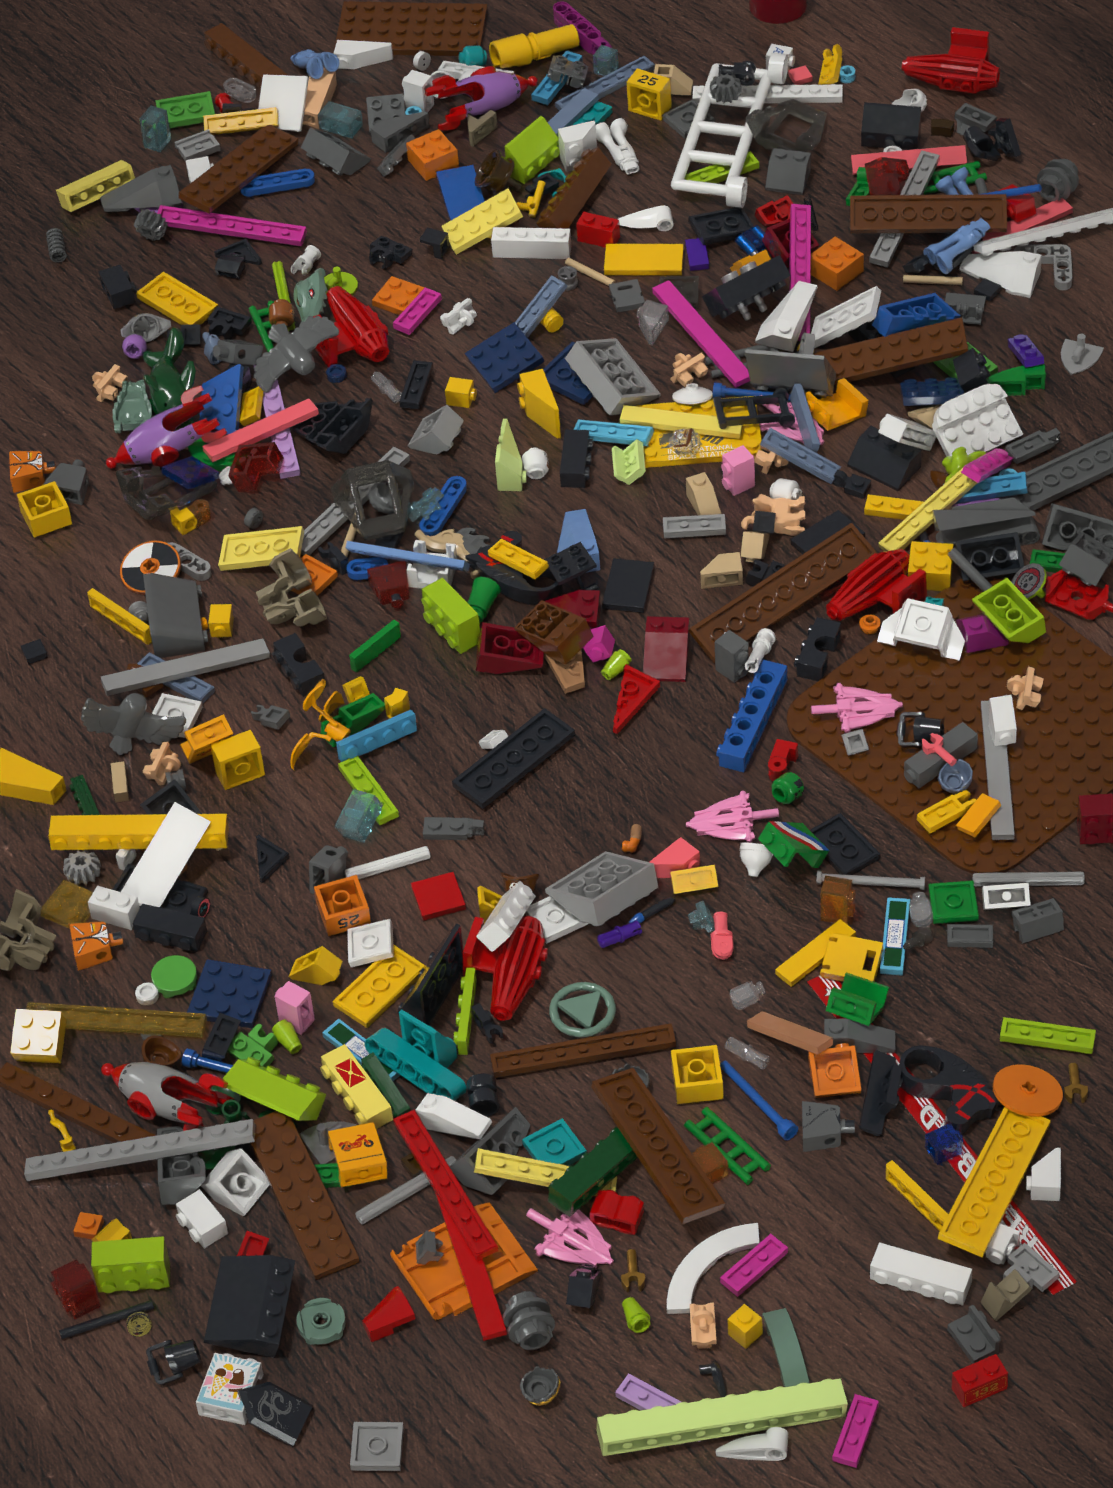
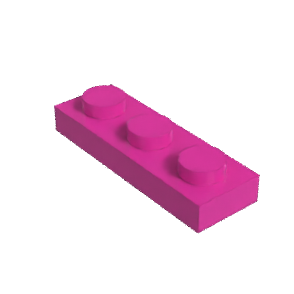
(417, 311)
(754, 1265)
(855, 1430)

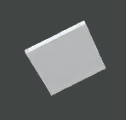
(288, 96)

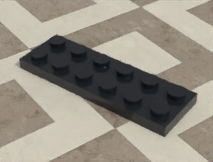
(513, 758)

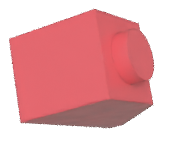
(676, 857)

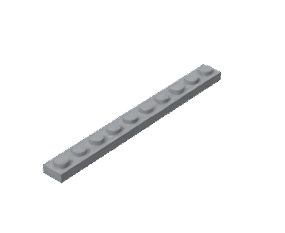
(139, 1150)

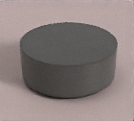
(253, 518)

